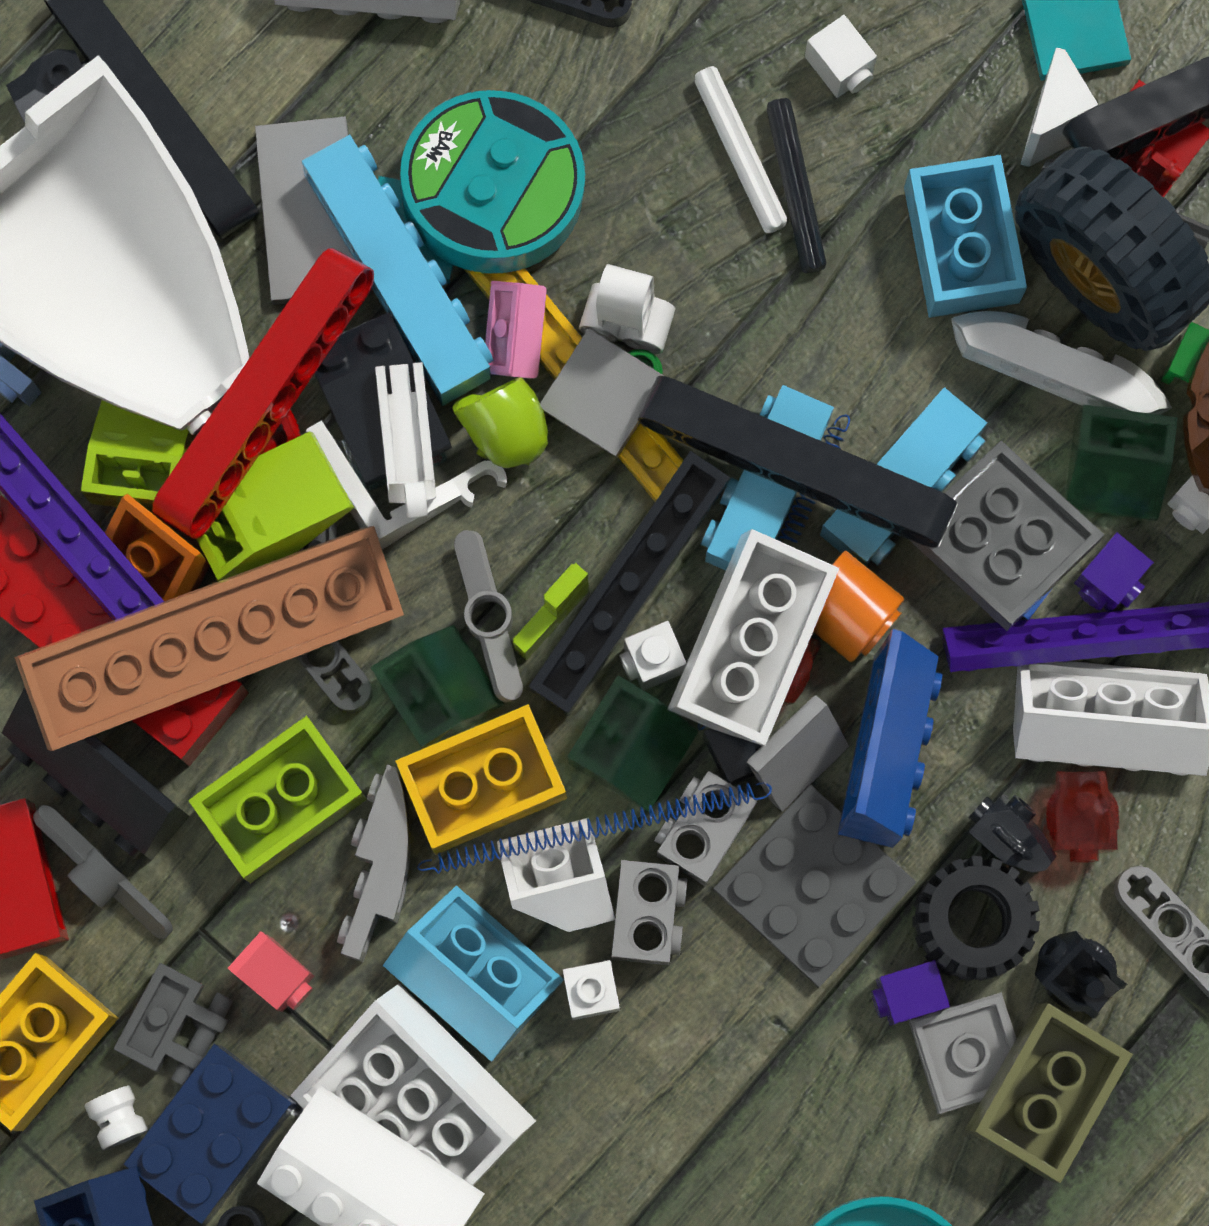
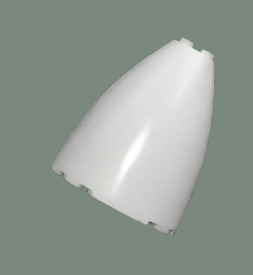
(112, 259)

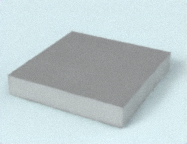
(600, 393)
(798, 753)
(963, 1049)

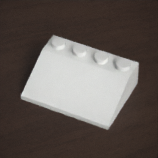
(420, 1087)

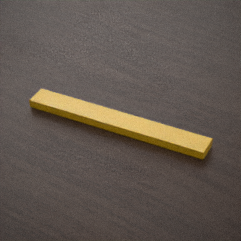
(647, 453)

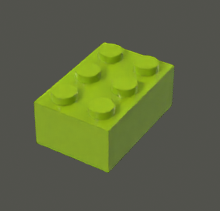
(277, 800)

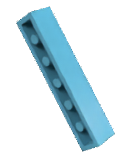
(402, 277)

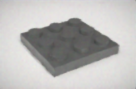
(1010, 536)
(813, 888)

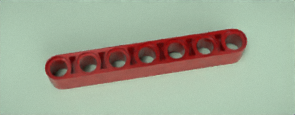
(263, 393)

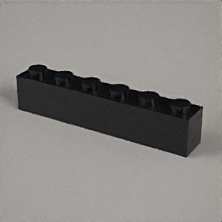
(629, 583)

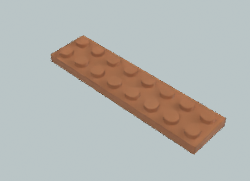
(208, 637)

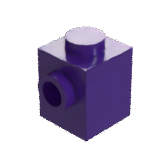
(1113, 575)

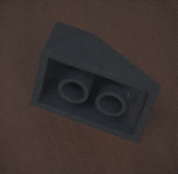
(351, 391)

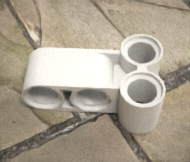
(627, 310)

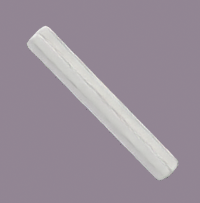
(740, 149)

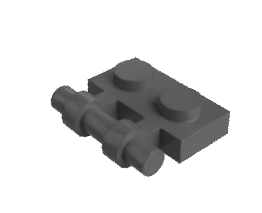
(161, 1016)

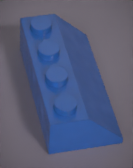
(890, 742)

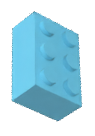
(965, 236)

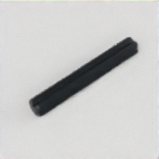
(796, 185)

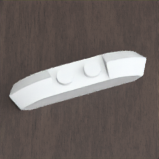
(1040, 360)

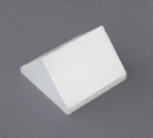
(1060, 101)

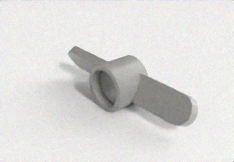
(482, 589)

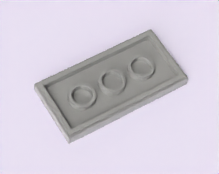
(292, 214)

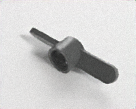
(98, 875)

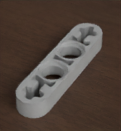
(1178, 948)

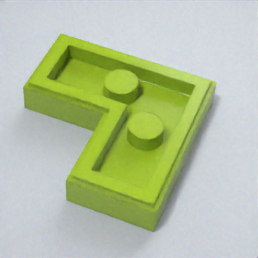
(558, 603)

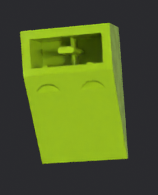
(130, 457)
(276, 508)

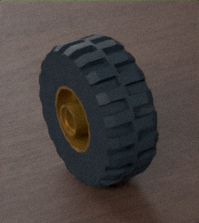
(1114, 248)

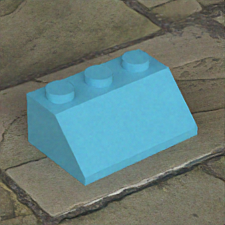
(472, 972)

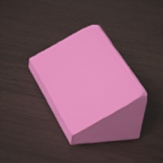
(515, 328)

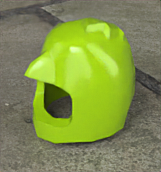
(505, 423)

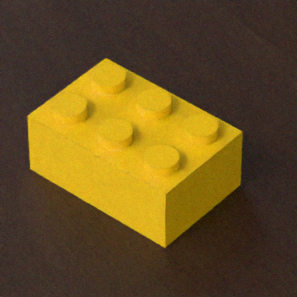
(481, 779)
(44, 1037)

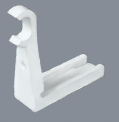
(406, 438)
(367, 513)

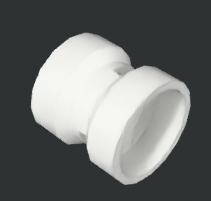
(116, 1117)

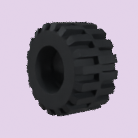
(1005, 890)

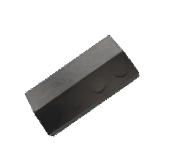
(99, 779)

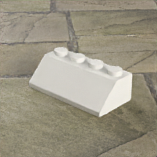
(753, 638)
(1112, 717)
(358, 1173)

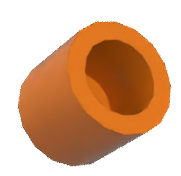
(857, 609)

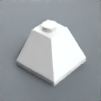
(558, 883)

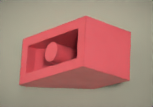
(273, 973)

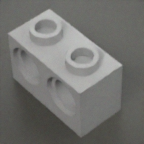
(715, 833)
(635, 911)

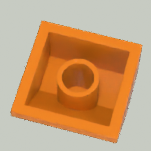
(156, 550)

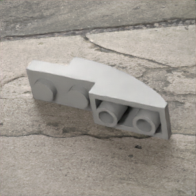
(385, 844)

